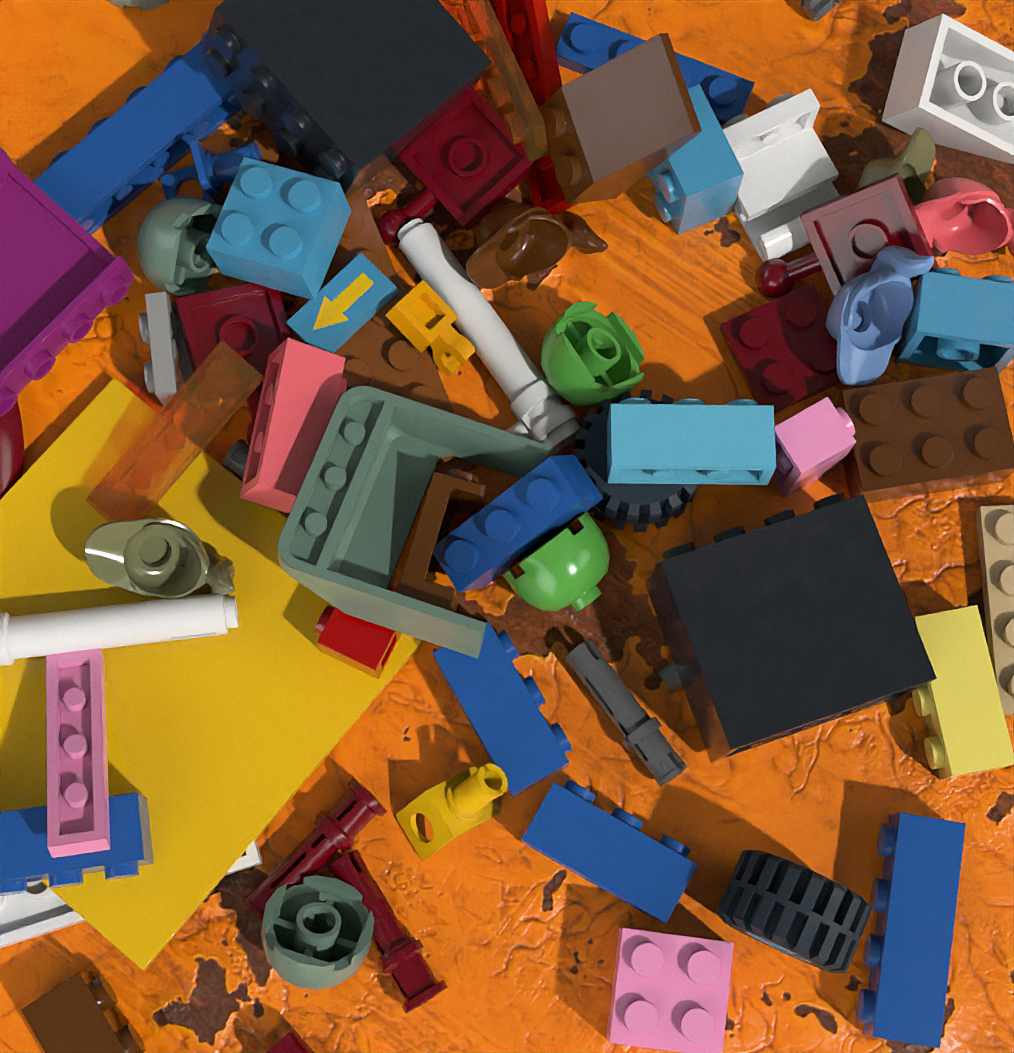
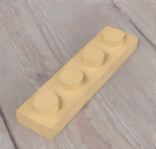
(996, 558)

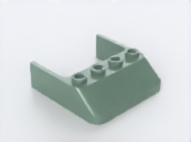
(366, 497)

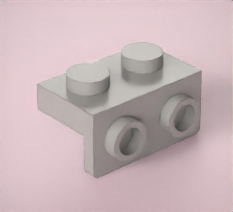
(170, 360)

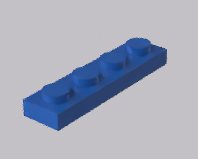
(590, 44)

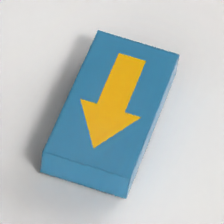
(343, 305)

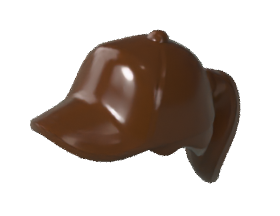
(525, 241)

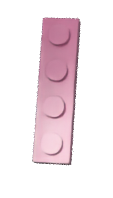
(77, 754)

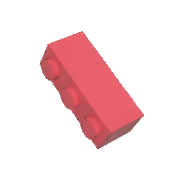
(290, 421)

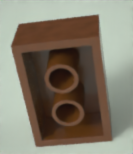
(927, 435)

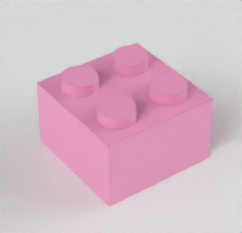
(669, 992)

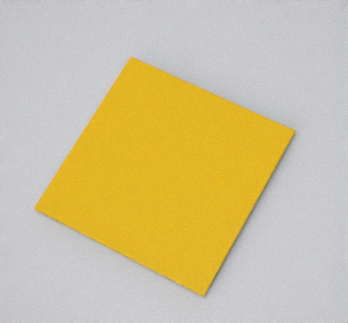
(195, 725)

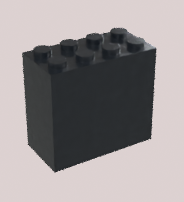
(343, 77)
(787, 625)

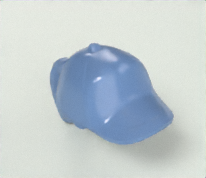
(871, 314)

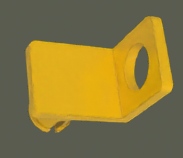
(454, 807)

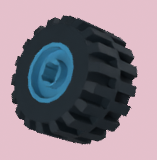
(622, 501)
(794, 910)

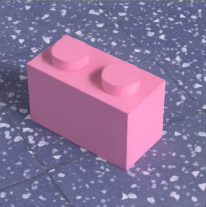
(811, 445)

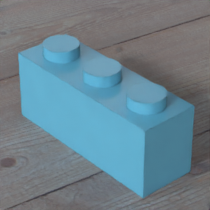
(690, 443)

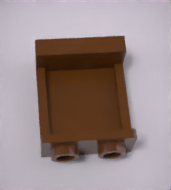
(446, 496)

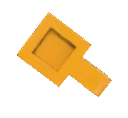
(428, 321)

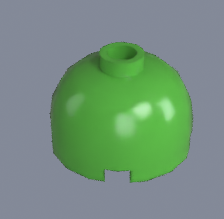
(590, 356)
(563, 569)

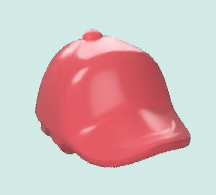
(965, 217)

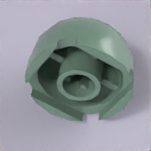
(174, 245)
(316, 932)

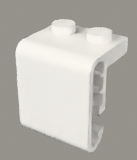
(782, 171)

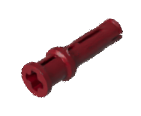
(333, 832)
(398, 952)

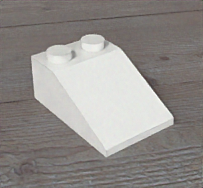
(954, 88)

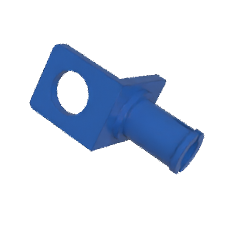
(210, 170)

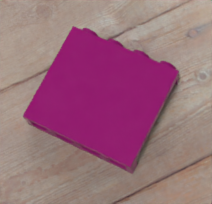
(49, 282)

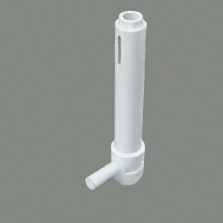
(532, 397)
(115, 626)

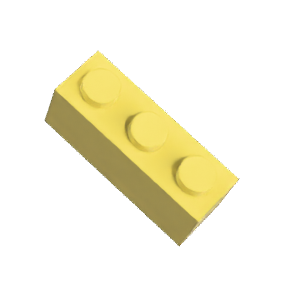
(964, 700)

